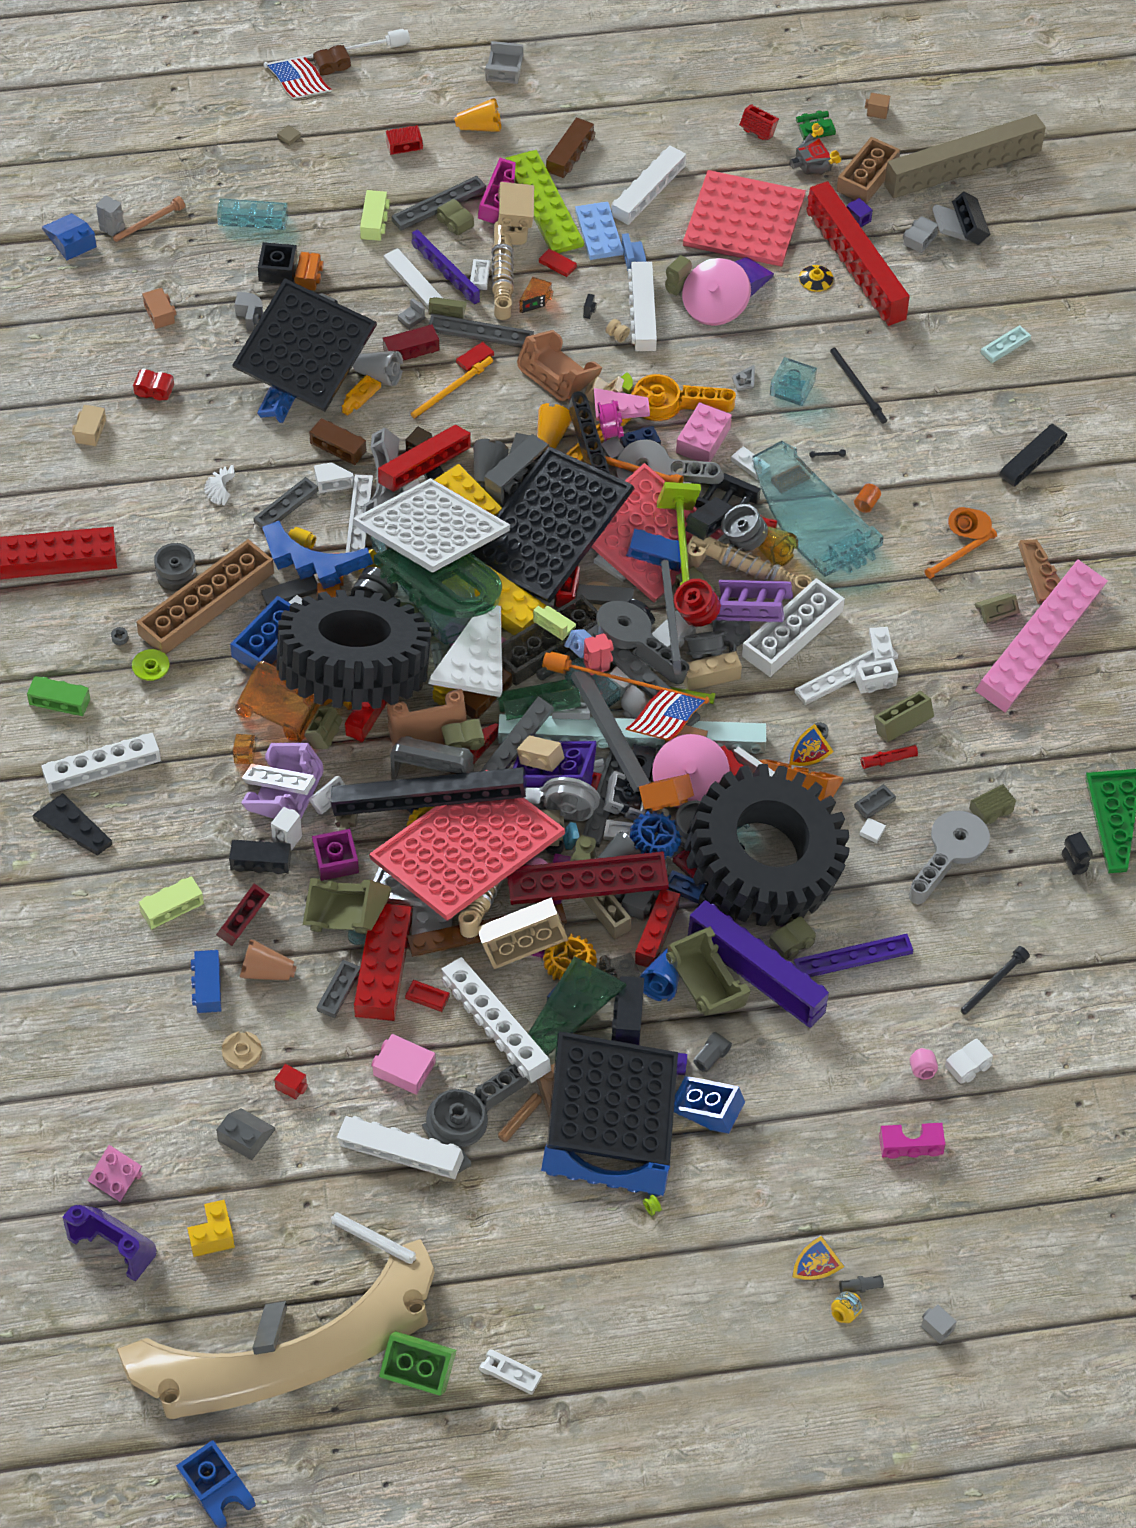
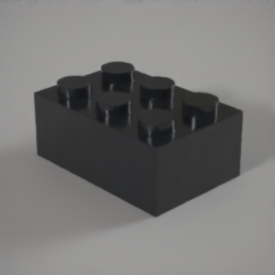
(628, 1011)

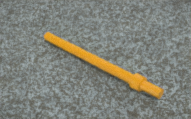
(476, 370)

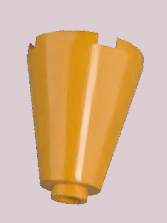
(480, 117)
(552, 423)

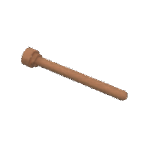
(176, 204)

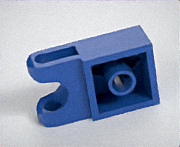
(217, 1489)

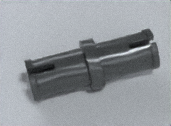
(861, 1284)

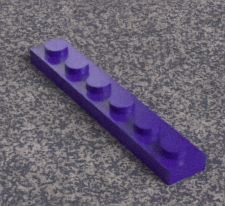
(445, 266)
(855, 955)

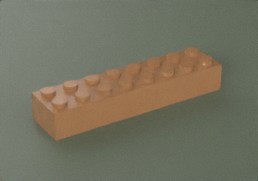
(205, 597)

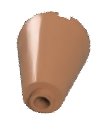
(266, 964)

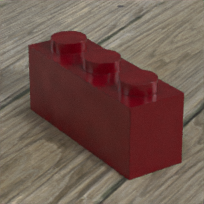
(413, 342)
(242, 914)

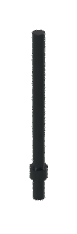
(874, 407)

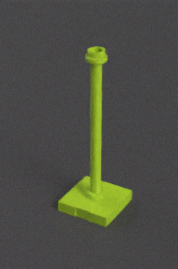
(680, 497)

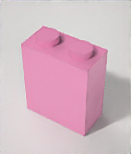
(403, 1063)

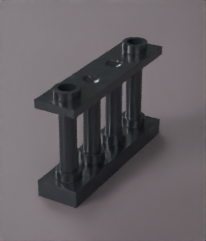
(731, 486)

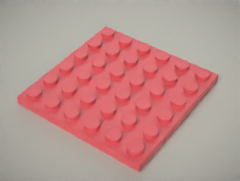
(744, 218)
(642, 513)

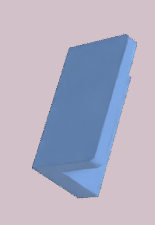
(632, 251)

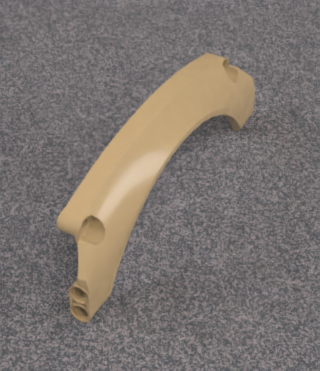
(214, 1382)

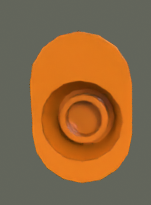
(970, 523)

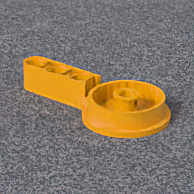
(671, 400)

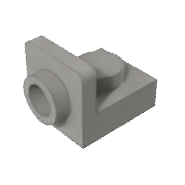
(413, 314)

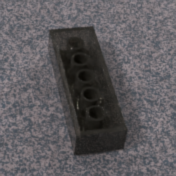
(526, 650)

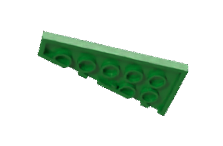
(1114, 811)

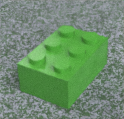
(417, 1363)

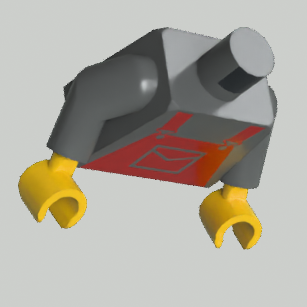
(813, 155)

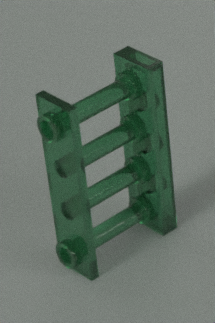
(558, 694)

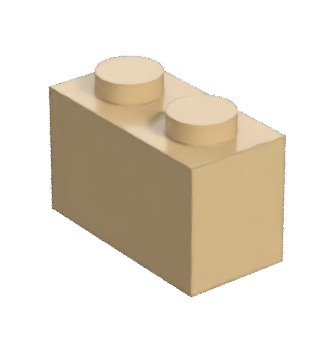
(89, 425)
(540, 753)

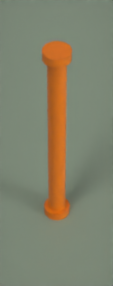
(930, 572)

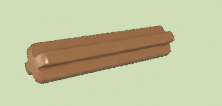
(519, 1117)

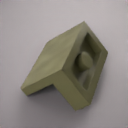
(447, 307)
(998, 607)

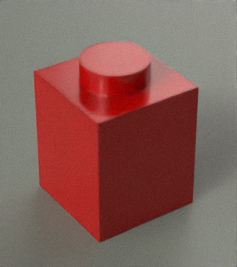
(291, 1082)

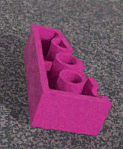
(489, 204)

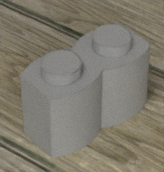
(920, 234)

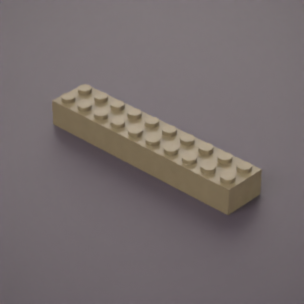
(964, 156)

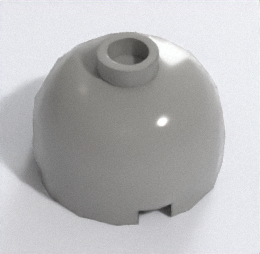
(633, 702)

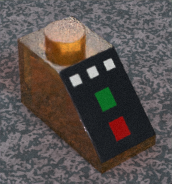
(535, 295)

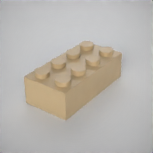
(522, 933)

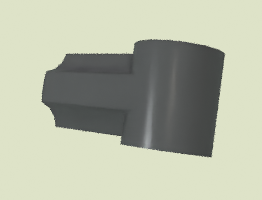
(715, 1047)

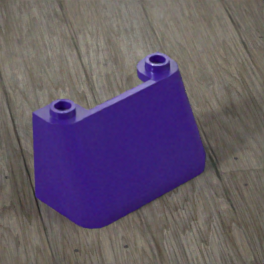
(87, 1222)

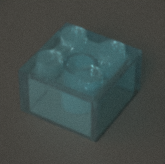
(793, 381)

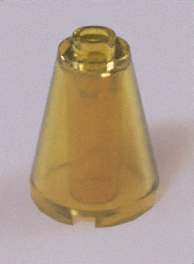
(779, 546)

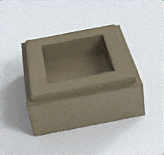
(289, 135)

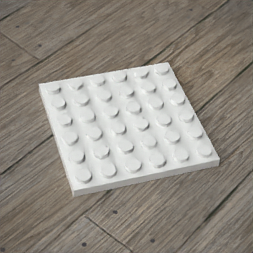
(431, 525)

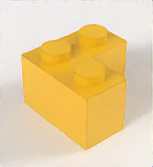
(213, 1235)

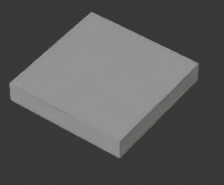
(948, 222)

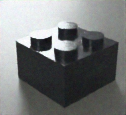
(277, 262)

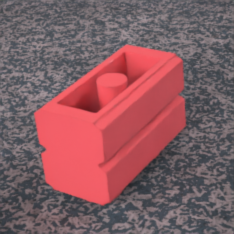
(598, 653)

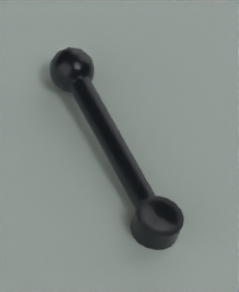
(813, 454)

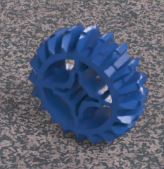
(644, 830)

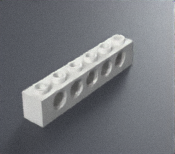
(93, 769)

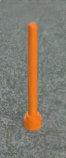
(630, 467)

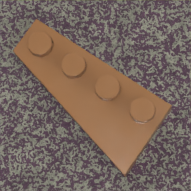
(1040, 571)

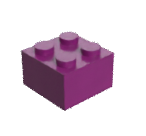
(335, 854)

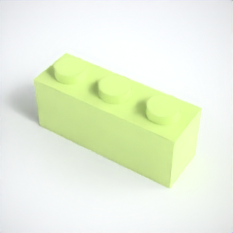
(374, 215)
(171, 902)

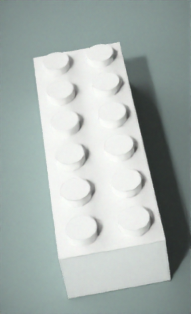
(803, 620)

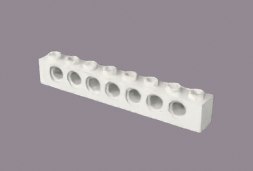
(496, 1020)

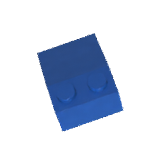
(71, 236)
(709, 1103)

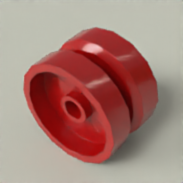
(697, 602)

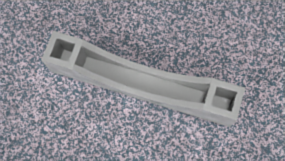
(384, 449)

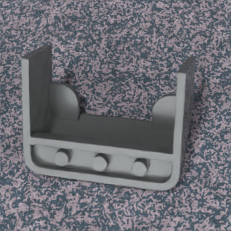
(430, 756)

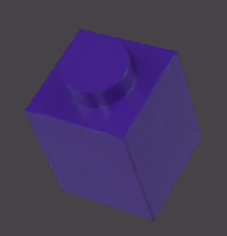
(860, 211)

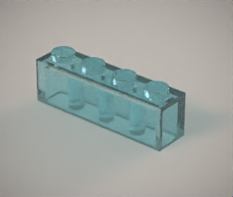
(252, 214)

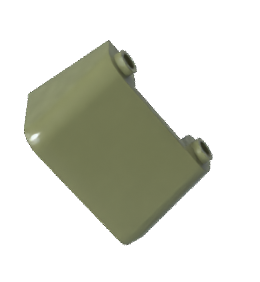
(344, 905)
(706, 974)

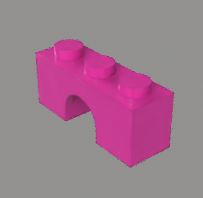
(896, 1144)

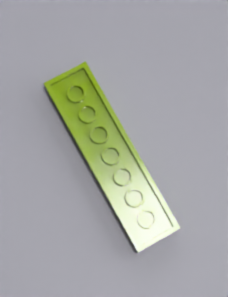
(549, 209)

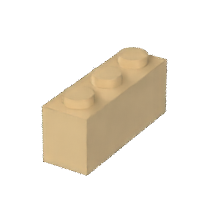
(713, 671)

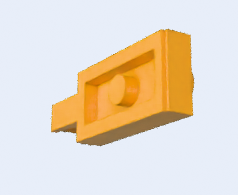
(360, 394)

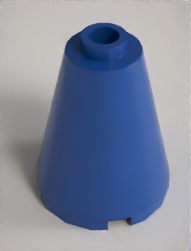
(660, 979)

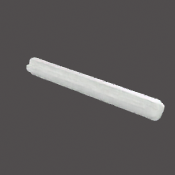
(373, 1238)

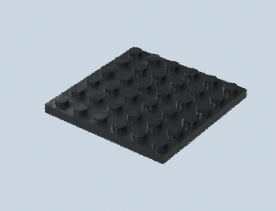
(304, 345)
(612, 1099)

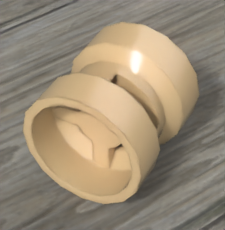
(617, 330)

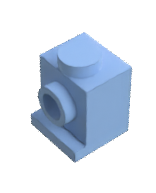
(576, 641)

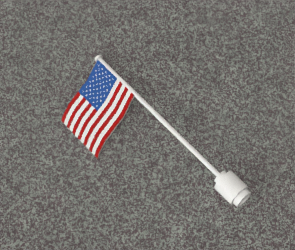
(303, 80)

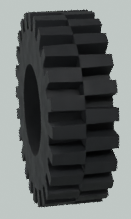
(353, 649)
(745, 881)

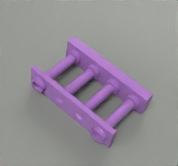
(753, 611)

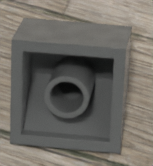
(244, 1133)

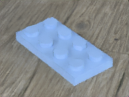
(599, 230)

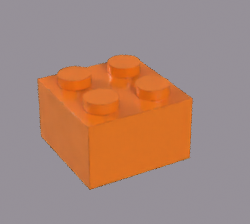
(666, 792)

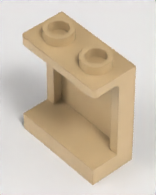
(516, 205)

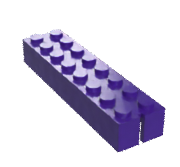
(762, 965)

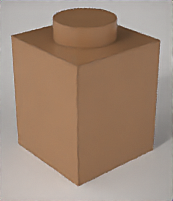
(877, 105)

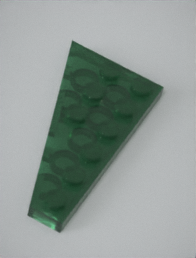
(573, 1002)

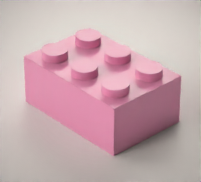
(703, 433)

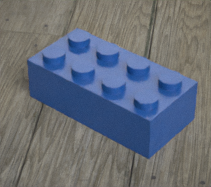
(260, 637)

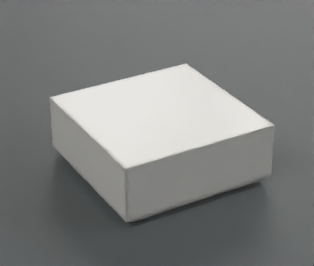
(872, 830)

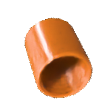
(867, 498)

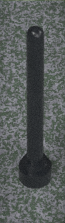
(1019, 956)

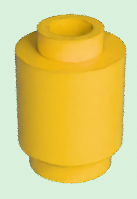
(303, 537)

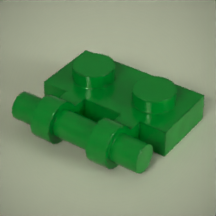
(806, 128)

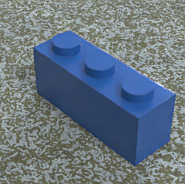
(654, 549)
(206, 981)

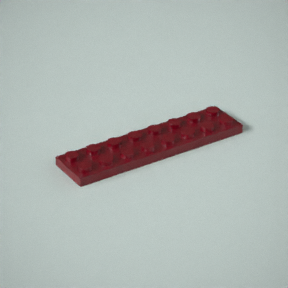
(588, 878)

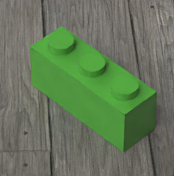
(58, 696)

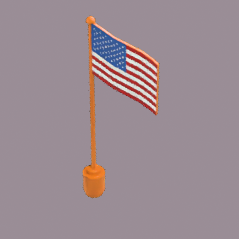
(663, 714)

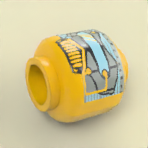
(846, 1307)

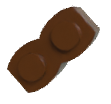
(331, 60)

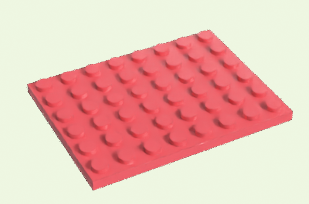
(465, 850)

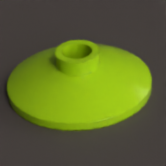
(150, 659)

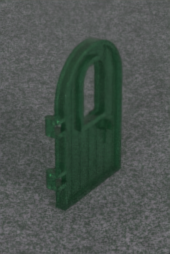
(428, 586)

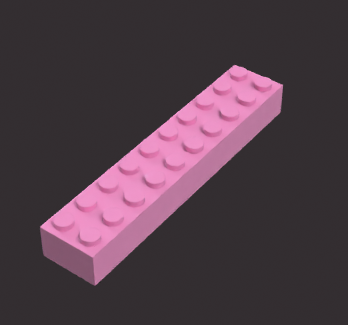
(1041, 636)

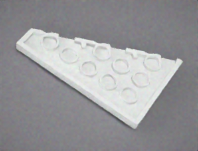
(474, 658)

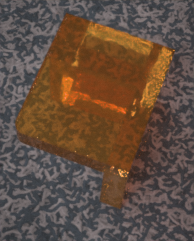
(244, 749)

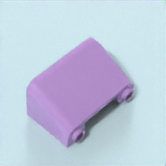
(290, 757)

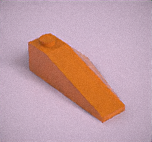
(828, 781)

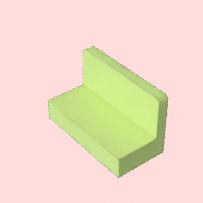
(553, 621)

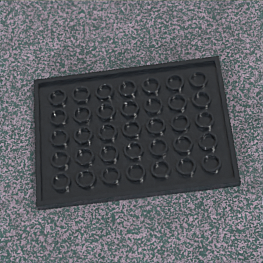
(553, 522)

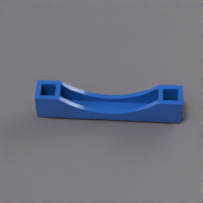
(646, 1178)

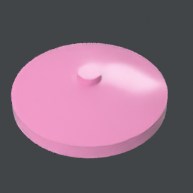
(716, 292)
(693, 756)

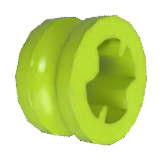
(652, 1205)

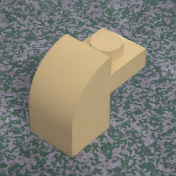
(615, 385)

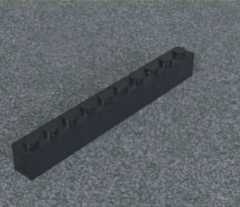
(428, 791)

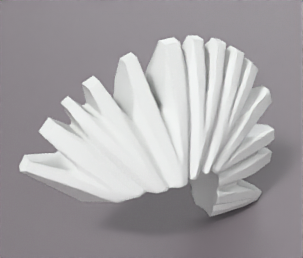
(216, 485)

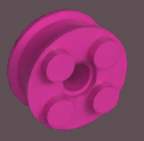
(610, 420)

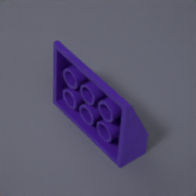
(577, 764)

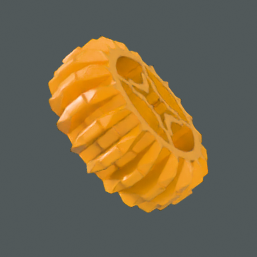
(572, 947)

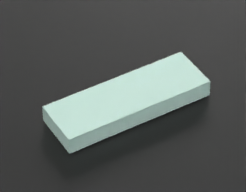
(1005, 344)

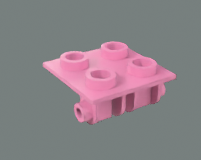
(115, 1173)

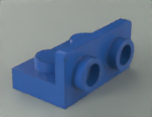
(276, 404)

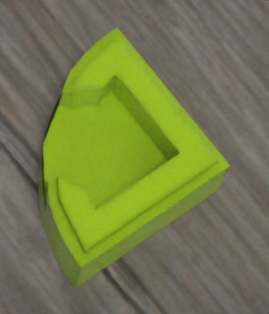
(628, 383)

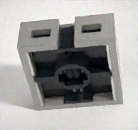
(622, 798)

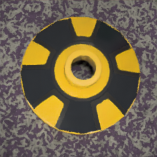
(816, 278)

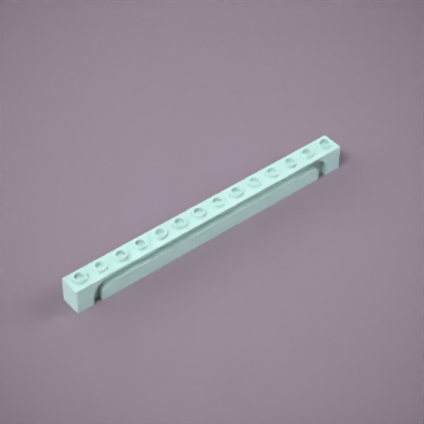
(748, 736)

